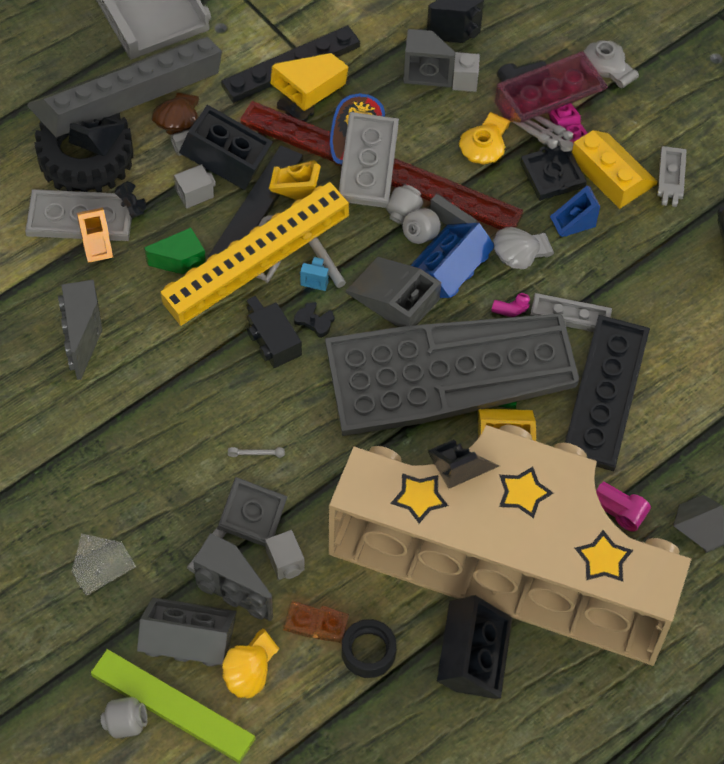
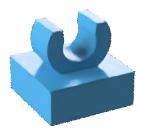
(314, 275)

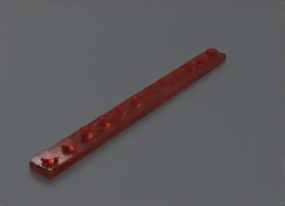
(317, 141)

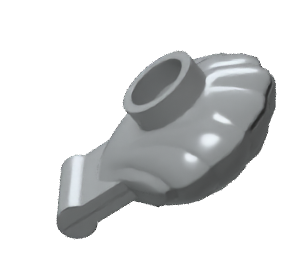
(610, 62)
(520, 248)

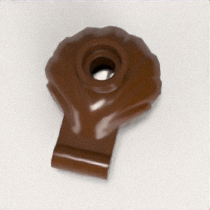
(176, 113)

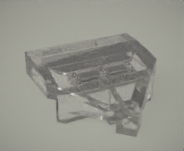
(99, 562)

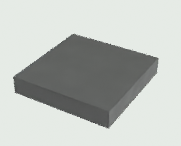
(251, 512)

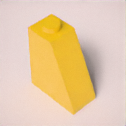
(309, 79)

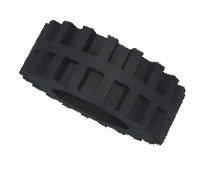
(87, 172)

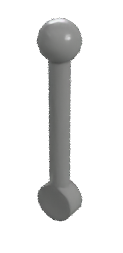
(234, 452)

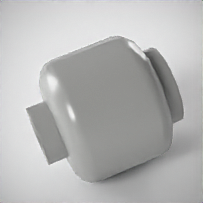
(402, 202)
(421, 225)
(124, 717)

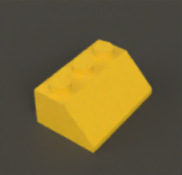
(611, 168)

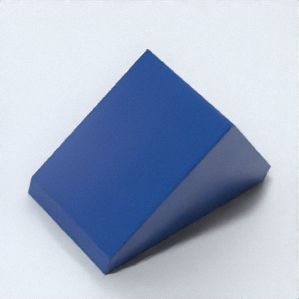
(577, 214)

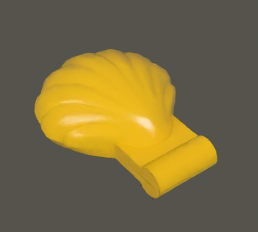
(485, 142)
(247, 666)

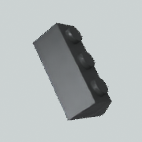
(186, 631)

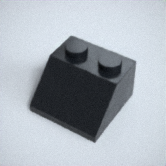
(455, 19)

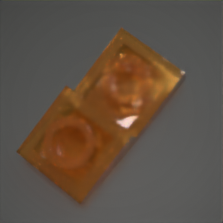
(316, 623)

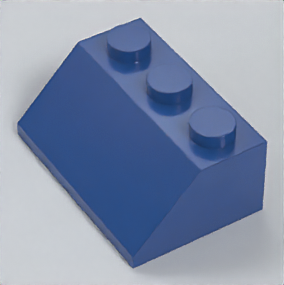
(455, 255)

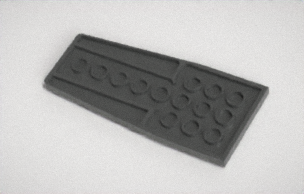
(446, 369)

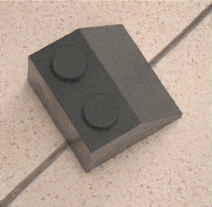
(428, 59)

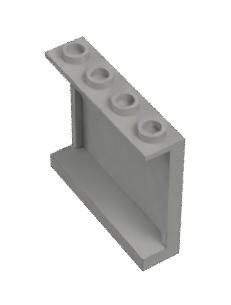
(154, 24)

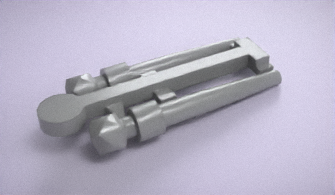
(546, 136)

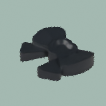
(294, 110)
(134, 206)
(306, 317)

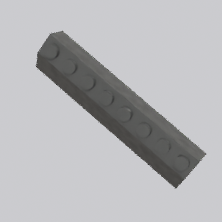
(128, 86)

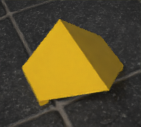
(295, 180)

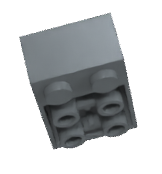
(396, 291)
(80, 323)
(225, 571)

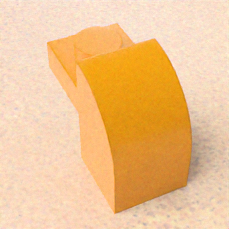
(95, 234)

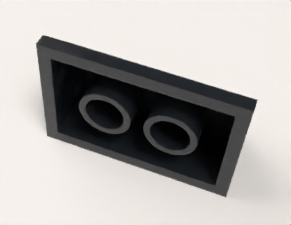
(225, 147)
(474, 648)

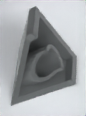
(702, 522)

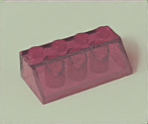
(548, 88)

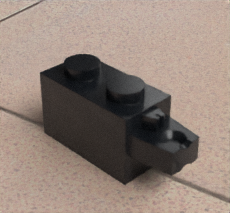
(272, 332)

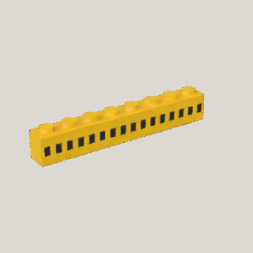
(254, 253)

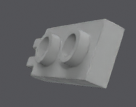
(671, 174)

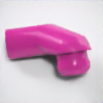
(514, 308)

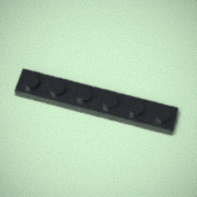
(259, 76)

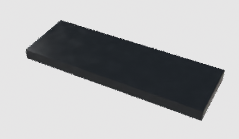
(607, 389)

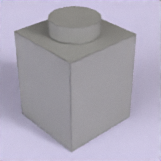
(466, 71)
(194, 186)
(285, 555)

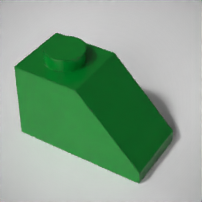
(176, 253)

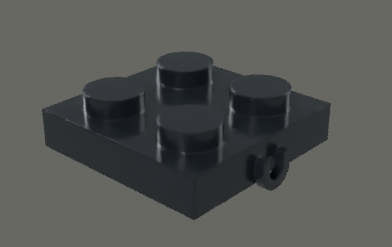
(552, 172)

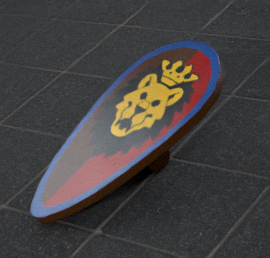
(353, 103)

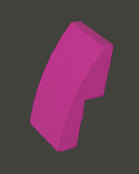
(570, 119)

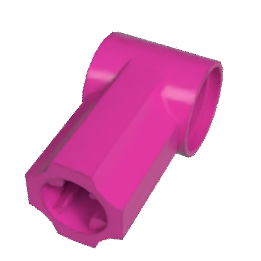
(626, 509)

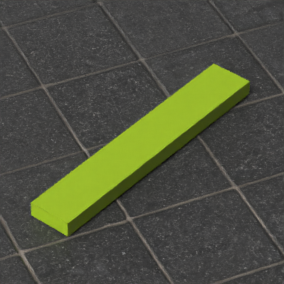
(173, 706)

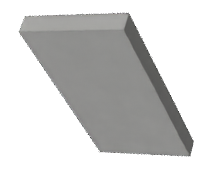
(368, 159)
(55, 214)

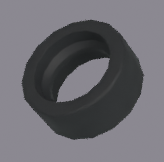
(379, 629)

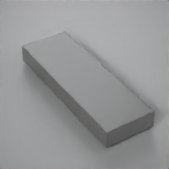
(575, 313)

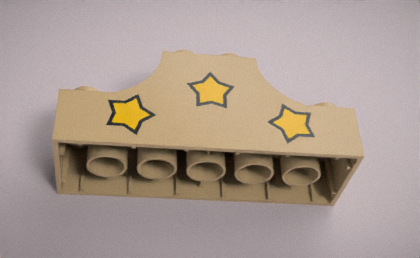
(515, 537)

